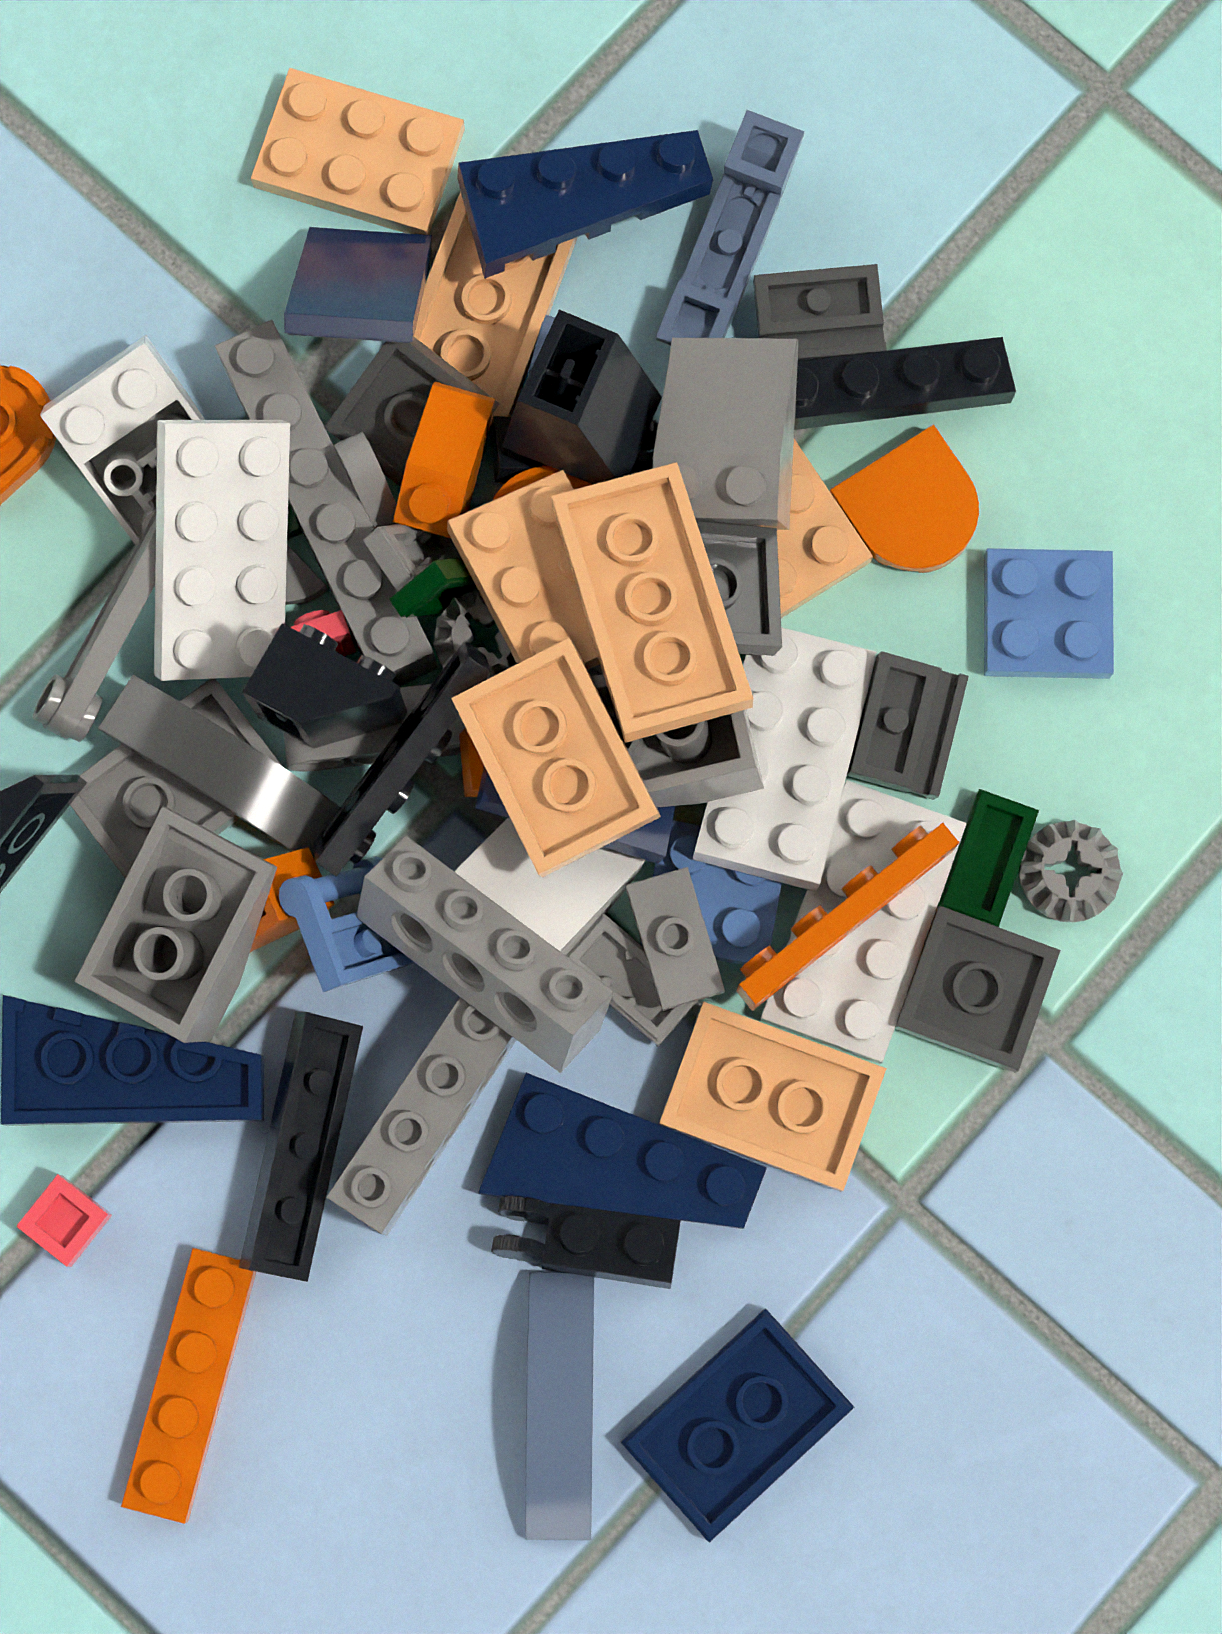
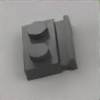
(824, 309)
(907, 725)

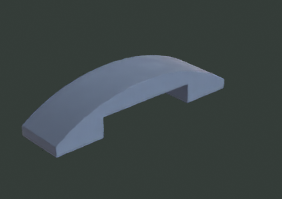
(733, 230)
(559, 1407)

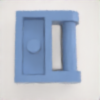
(341, 947)

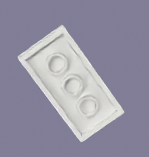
(219, 545)
(804, 740)
(861, 983)

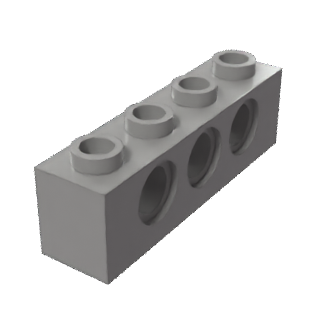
(483, 954)
(421, 1118)

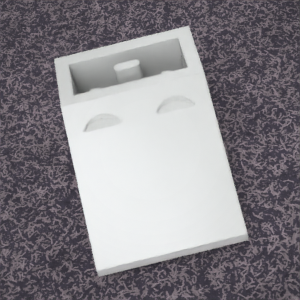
(112, 428)

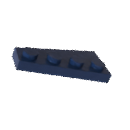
(551, 196)
(104, 1071)
(604, 1158)

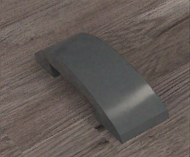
(218, 765)

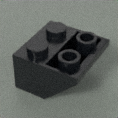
(583, 403)
(320, 693)

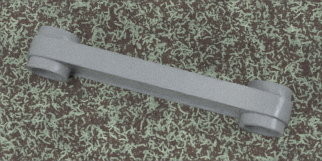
(71, 703)

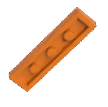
(865, 896)
(189, 1387)

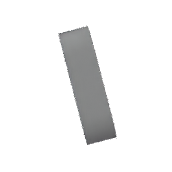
(367, 479)

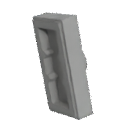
(407, 551)
(675, 939)
(623, 967)

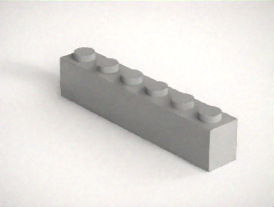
(326, 503)

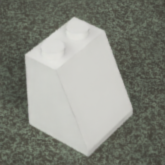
(554, 906)

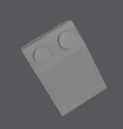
(731, 427)
(696, 760)
(180, 929)

